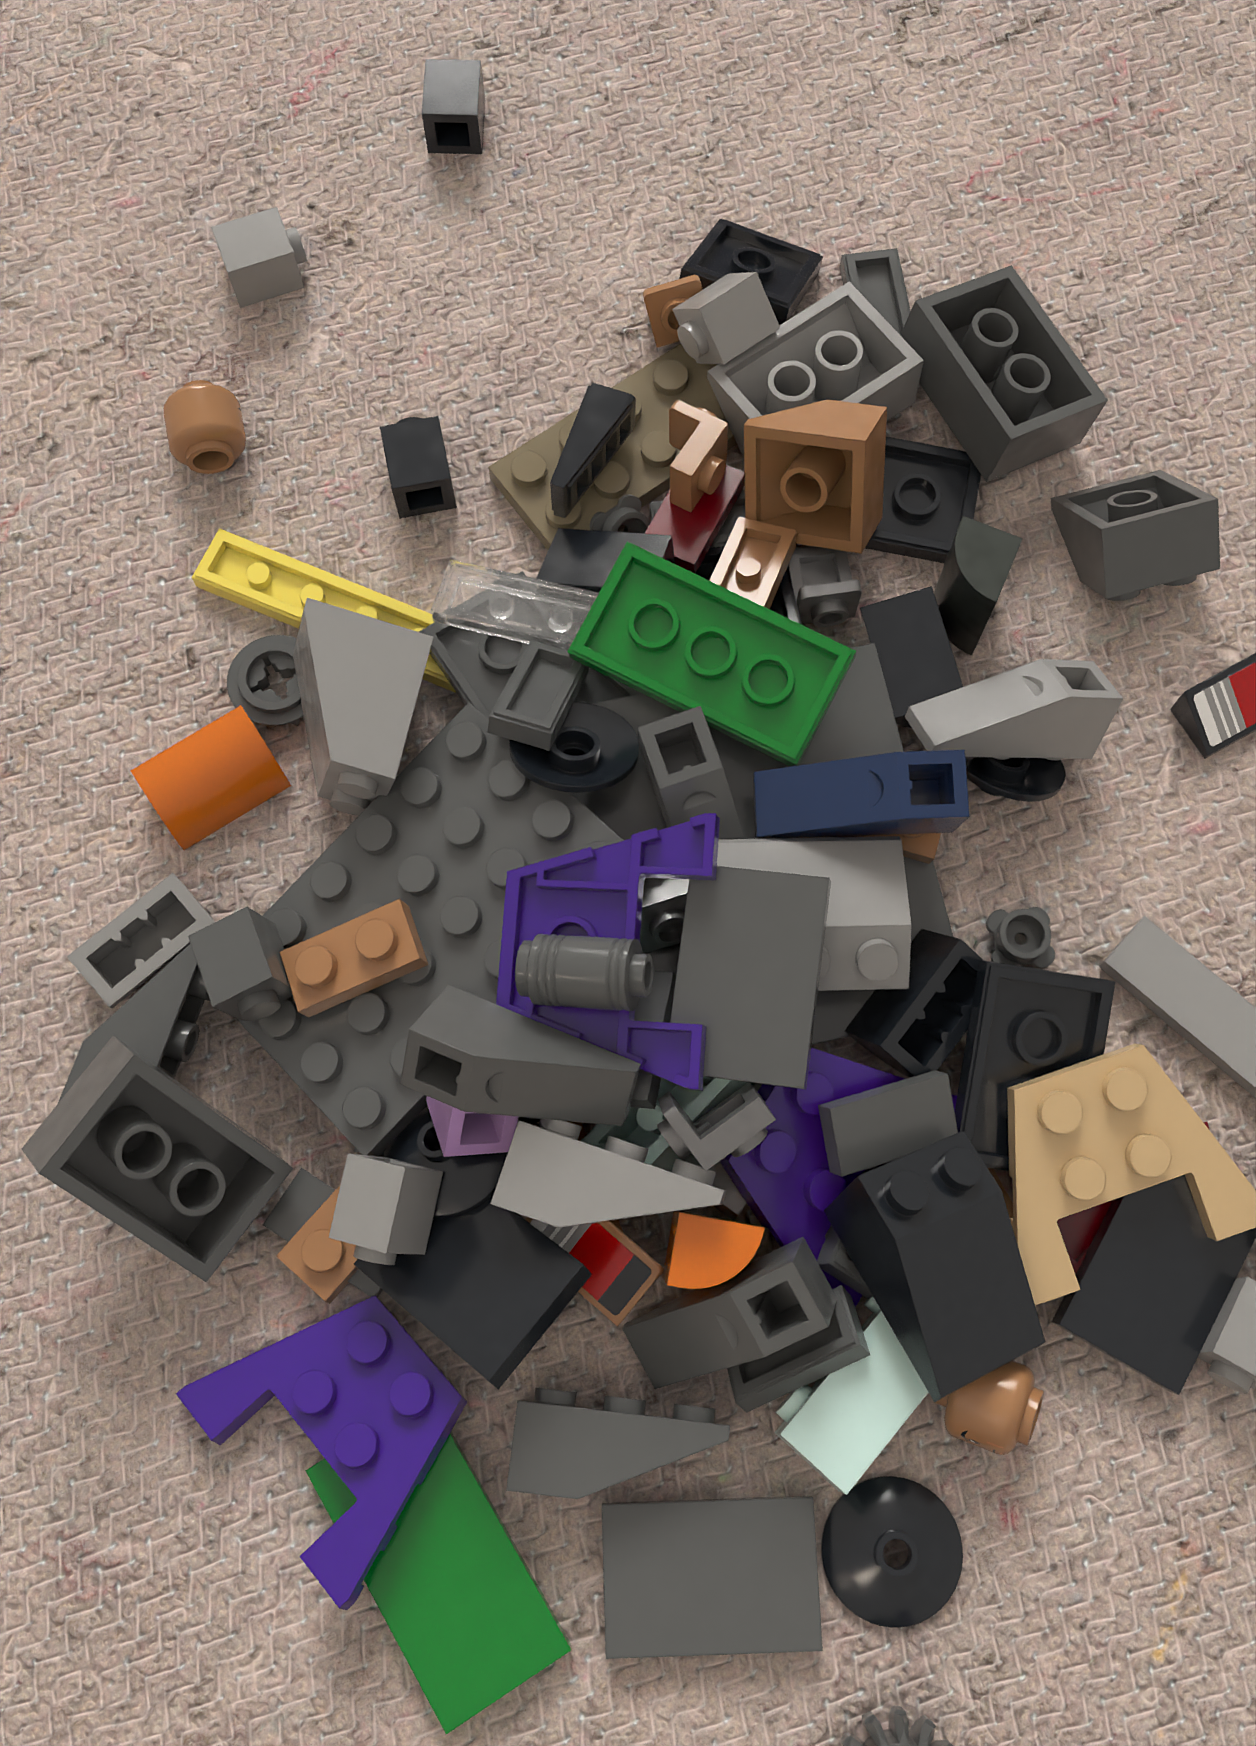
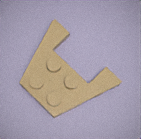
(1101, 1136)

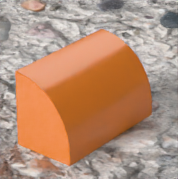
(211, 778)
(707, 1250)

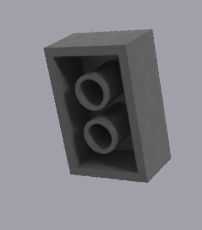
(1001, 373)
(156, 1159)

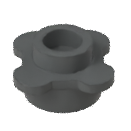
(624, 513)
(1032, 924)

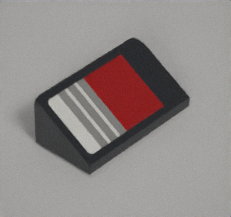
(1220, 708)

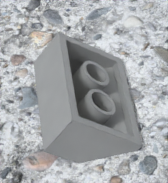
(825, 352)
(867, 907)

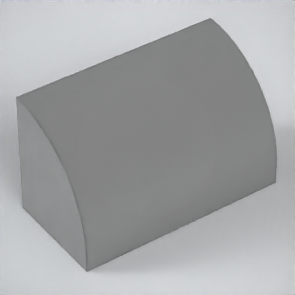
(140, 940)

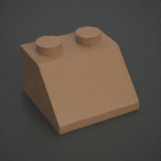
(818, 472)

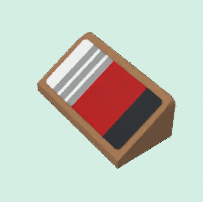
(617, 1265)

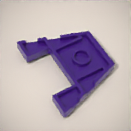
(602, 896)
(789, 1173)
(367, 1407)

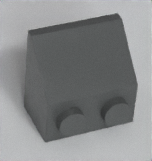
(1139, 533)

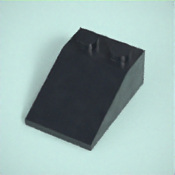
(941, 1262)

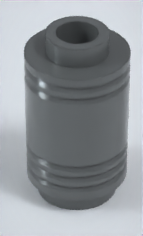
(583, 972)

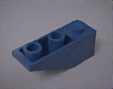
(864, 796)

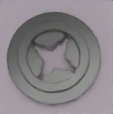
(250, 676)

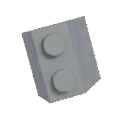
(356, 699)

